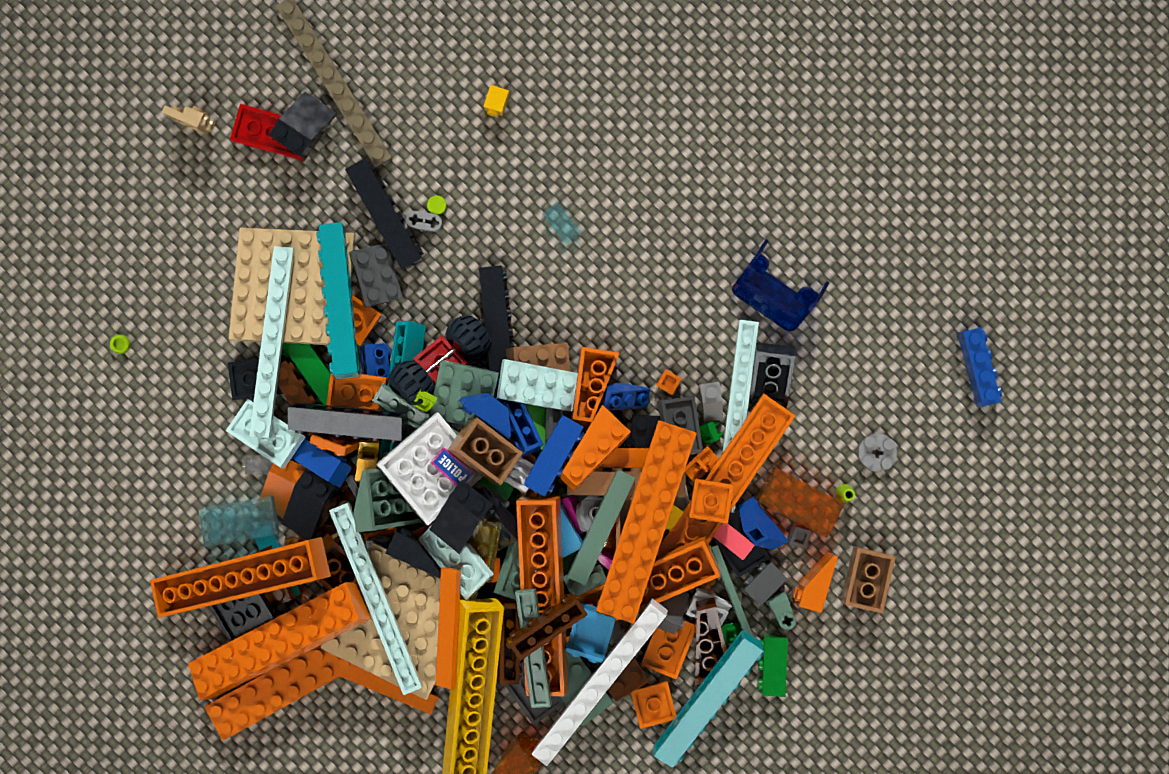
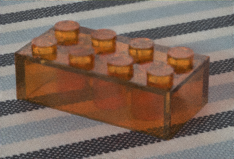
(800, 502)

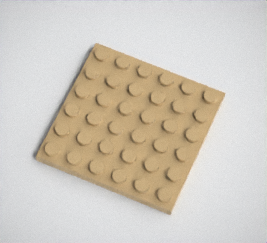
(305, 307)
(415, 604)

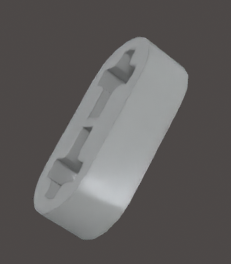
(425, 217)

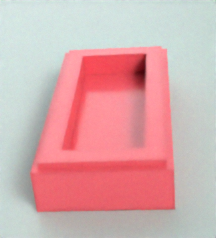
(733, 540)

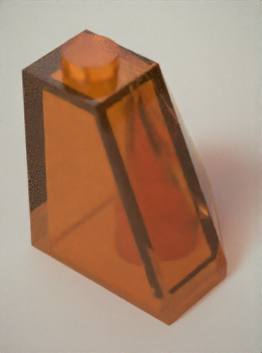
(519, 757)

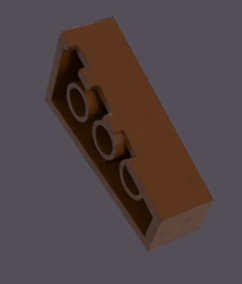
(709, 638)

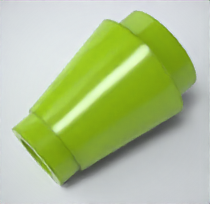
(841, 491)

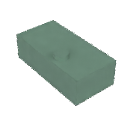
(578, 674)

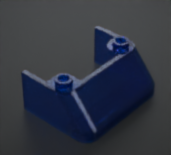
(772, 296)

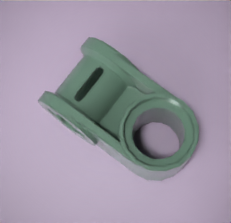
(781, 607)

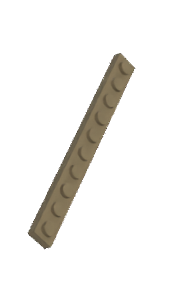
(334, 82)

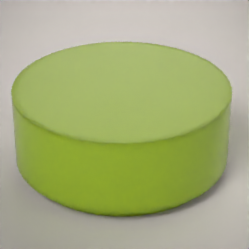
(437, 205)
(120, 344)

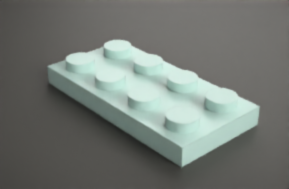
(537, 385)
(278, 448)
(473, 569)

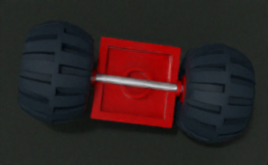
(464, 343)

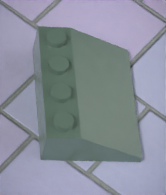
(381, 504)

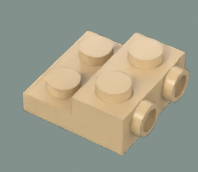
(191, 117)

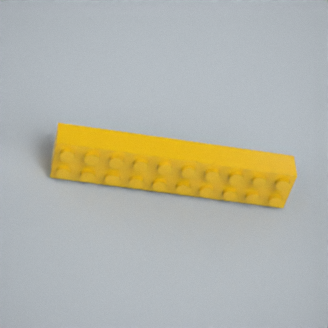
(474, 694)

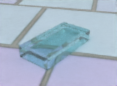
(561, 223)

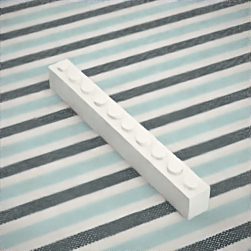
(599, 682)

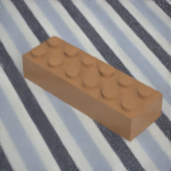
(600, 480)

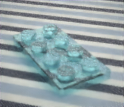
(238, 521)

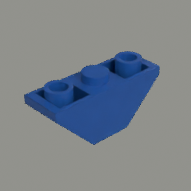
(625, 396)
(488, 411)
(759, 525)

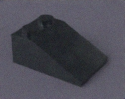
(302, 125)
(772, 372)
(310, 504)
(462, 516)
(508, 521)
(407, 548)

